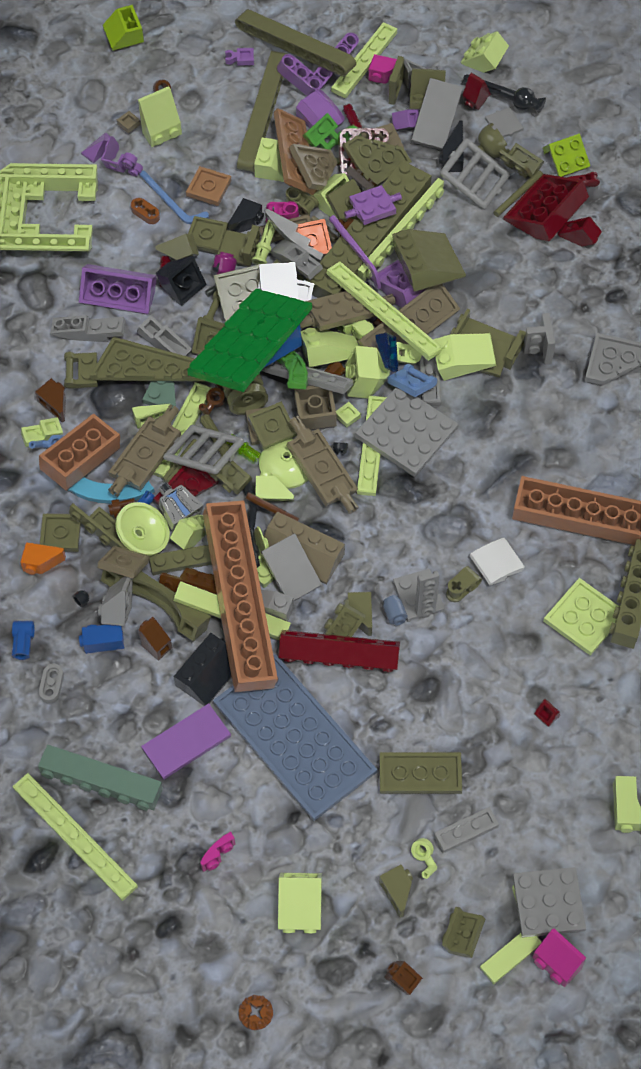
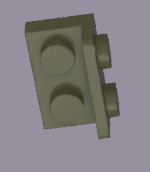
(344, 621)

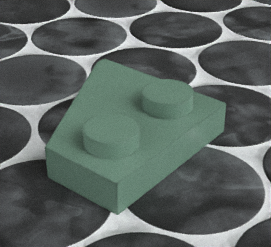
(160, 393)

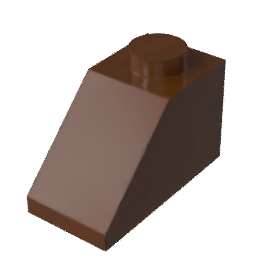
(53, 398)

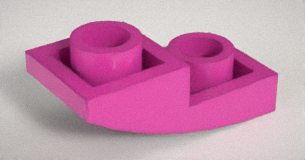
(212, 856)

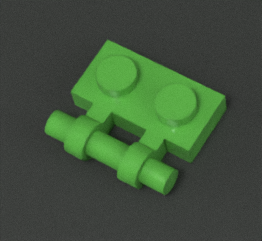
(320, 130)

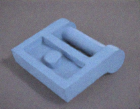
(409, 384)

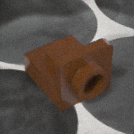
(403, 976)

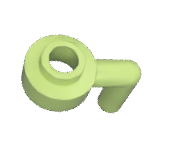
(423, 855)

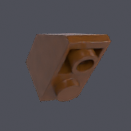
(154, 638)

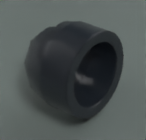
(340, 446)
(81, 597)

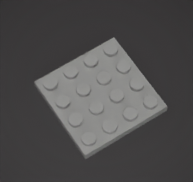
(406, 431)

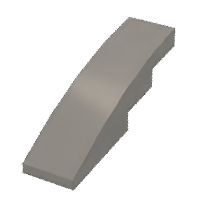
(289, 231)

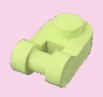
(409, 354)

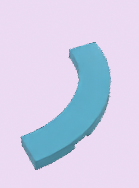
(99, 492)

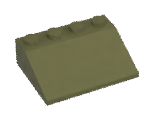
(426, 258)

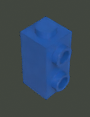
(101, 638)

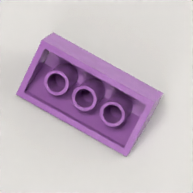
(117, 288)

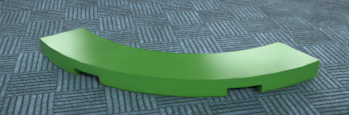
(296, 369)

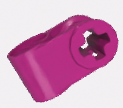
(285, 209)

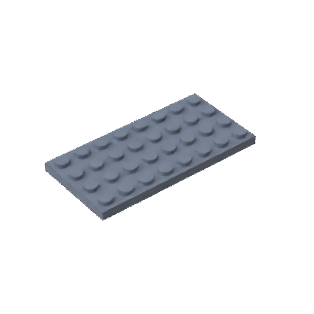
(297, 741)

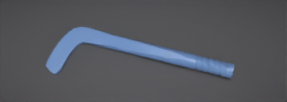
(180, 213)

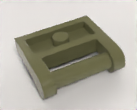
(86, 364)

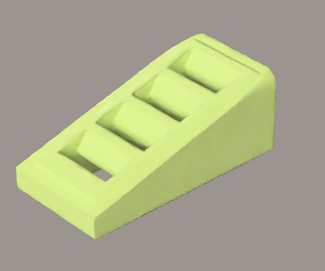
(141, 413)

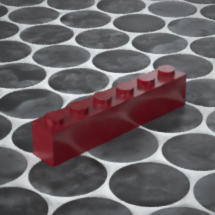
(339, 650)

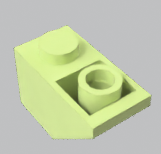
(189, 531)

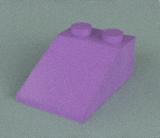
(395, 282)

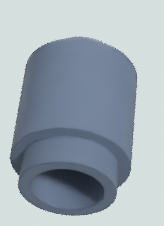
(395, 610)

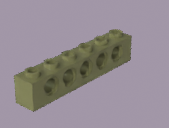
(622, 633)

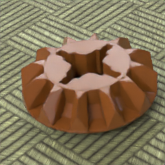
(255, 1022)

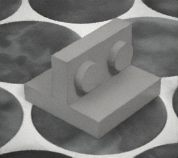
(541, 339)

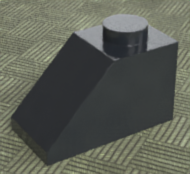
(246, 215)

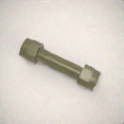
(213, 308)

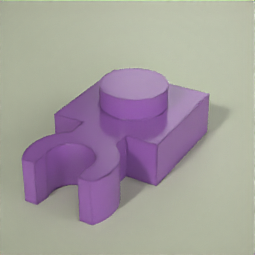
(243, 56)

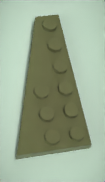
(140, 363)

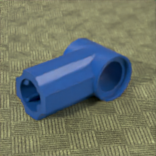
(22, 633)

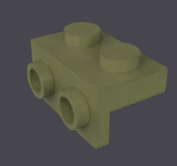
(233, 477)
(462, 933)

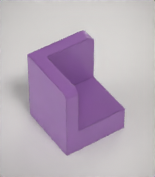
(405, 119)

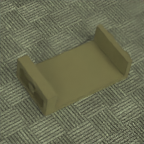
(470, 326)

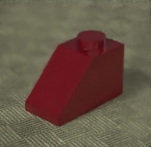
(475, 92)
(581, 231)

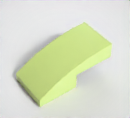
(42, 431)

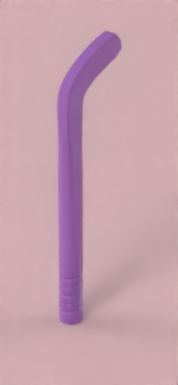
(357, 249)

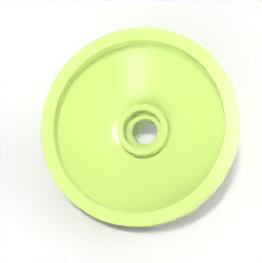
(284, 469)
(147, 523)

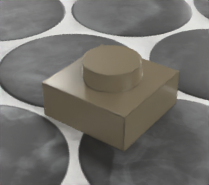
(128, 122)

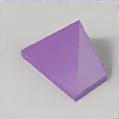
(96, 149)

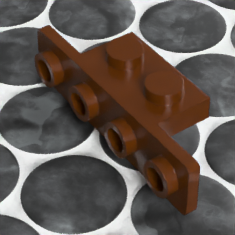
(192, 577)

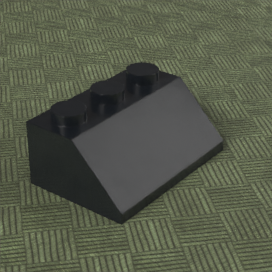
(205, 670)

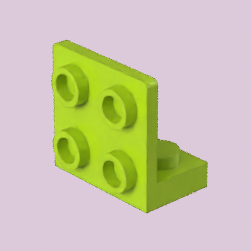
(568, 155)

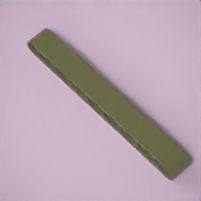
(296, 42)
(261, 113)

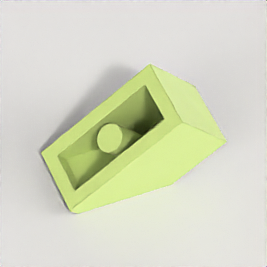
(271, 489)

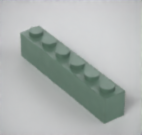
(100, 777)

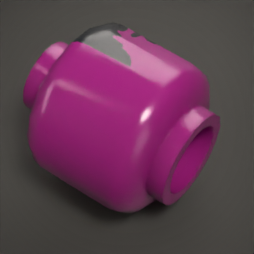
(224, 263)

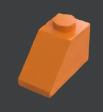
(41, 558)

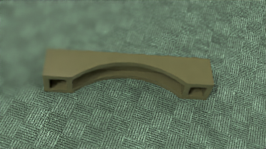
(187, 620)

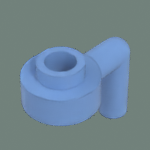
(45, 443)

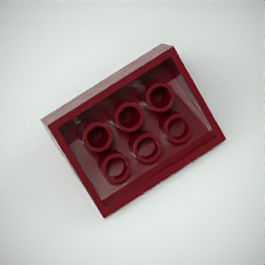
(547, 206)

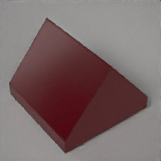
(547, 713)

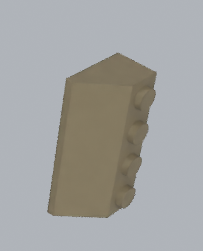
(320, 549)

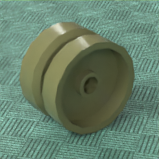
(252, 398)

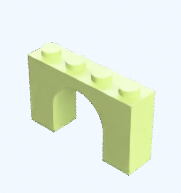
(626, 805)

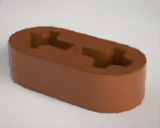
(143, 213)

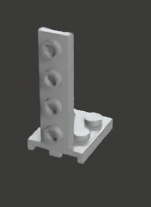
(419, 593)

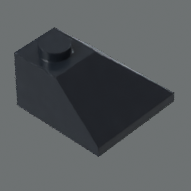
(181, 279)

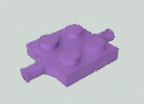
(372, 205)

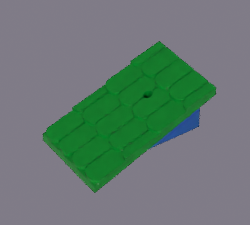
(251, 339)

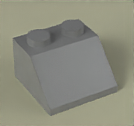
(117, 603)

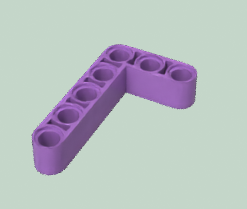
(307, 77)

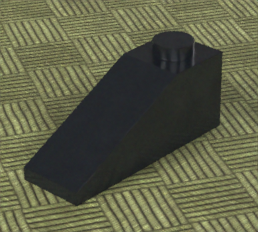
(451, 145)

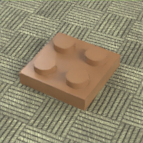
(208, 186)

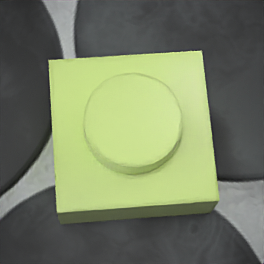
(348, 414)

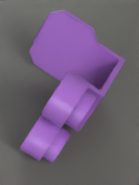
(126, 160)

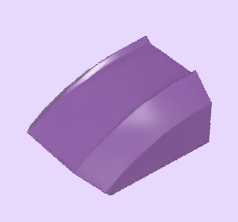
(316, 106)

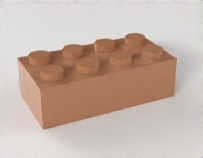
(79, 451)

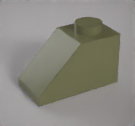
(179, 247)
(362, 602)
(397, 887)

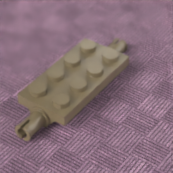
(338, 311)
(144, 452)
(322, 466)

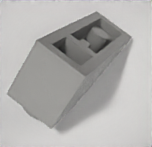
(277, 604)

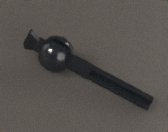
(522, 99)

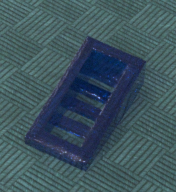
(388, 350)

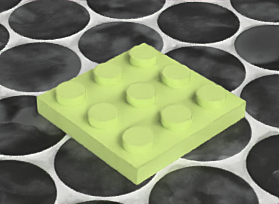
(582, 616)

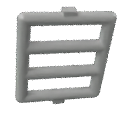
(457, 182)
(205, 434)

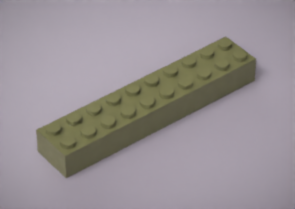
(412, 185)

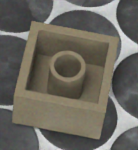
(315, 407)

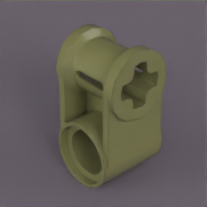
(305, 202)
(462, 584)

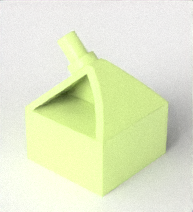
(366, 371)

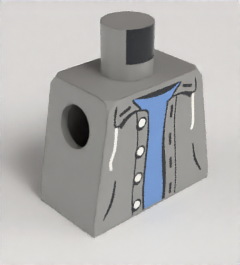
(178, 504)

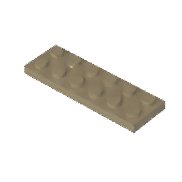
(425, 311)

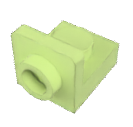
(264, 574)

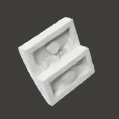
(497, 561)

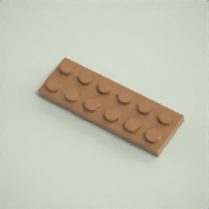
(289, 132)

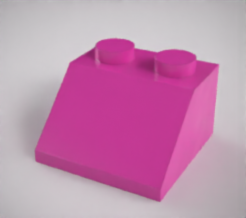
(558, 958)

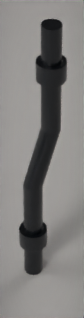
(252, 519)

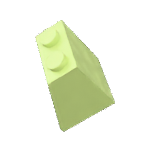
(299, 902)

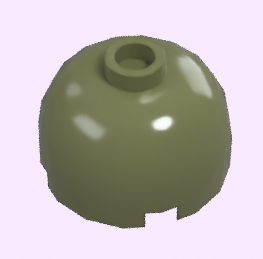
(491, 141)

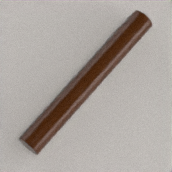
(268, 506)

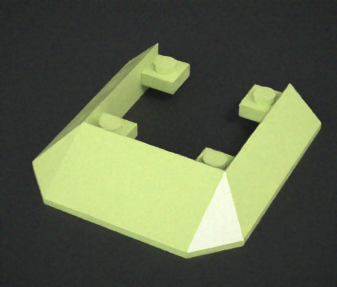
(29, 182)

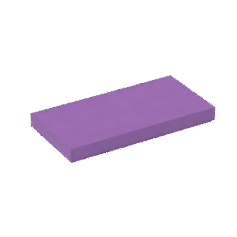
(186, 741)

